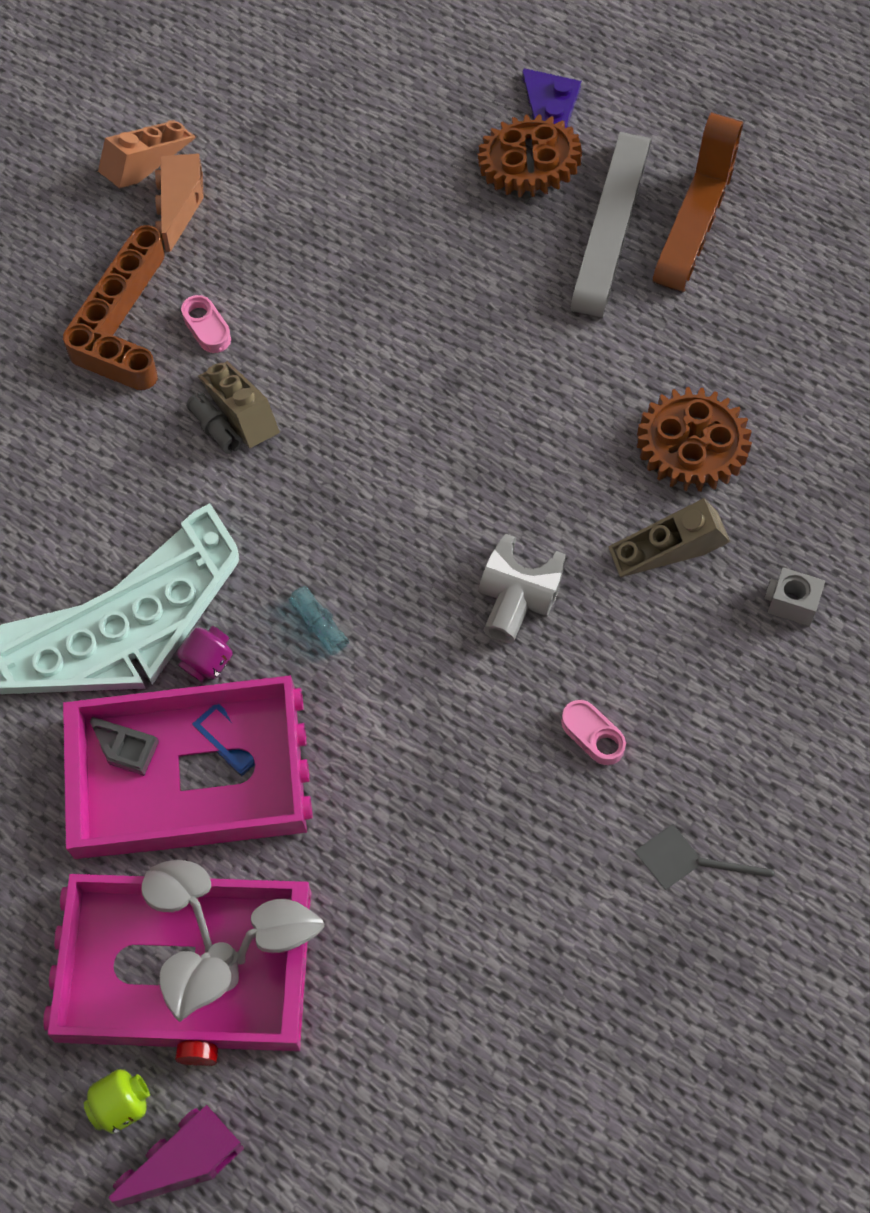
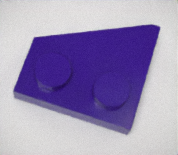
(551, 95)

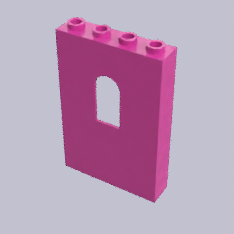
(134, 813)
(110, 914)

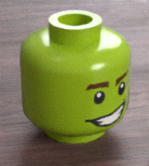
(116, 1101)

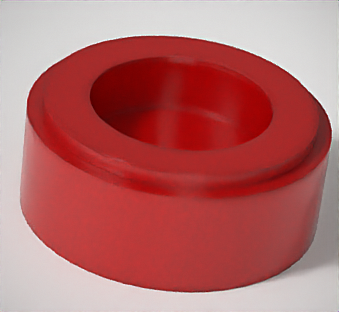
(196, 1053)

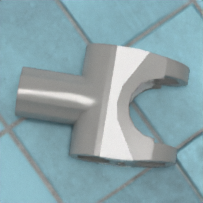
(517, 589)

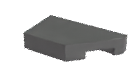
(125, 746)

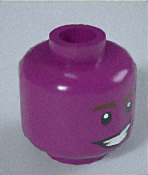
(204, 653)

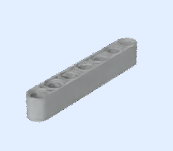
(610, 225)

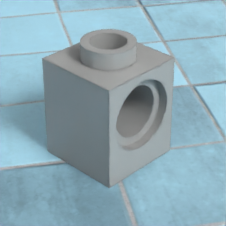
(805, 587)

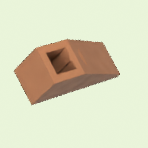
(137, 153)
(180, 195)

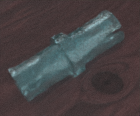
(318, 620)

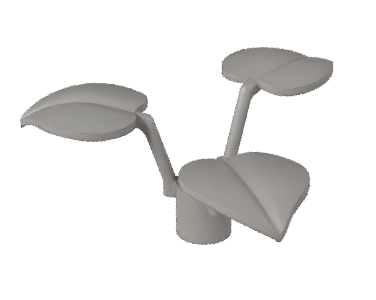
(194, 980)

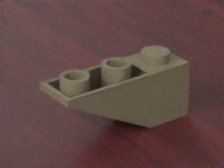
(241, 402)
(671, 540)

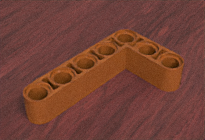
(702, 199)
(91, 332)

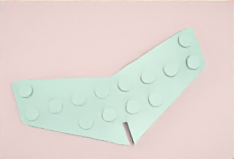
(138, 619)

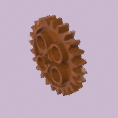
(554, 155)
(712, 459)

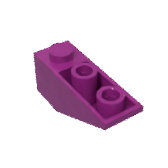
(186, 1159)

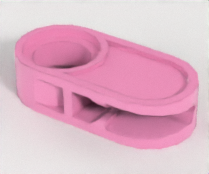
(211, 329)
(587, 726)

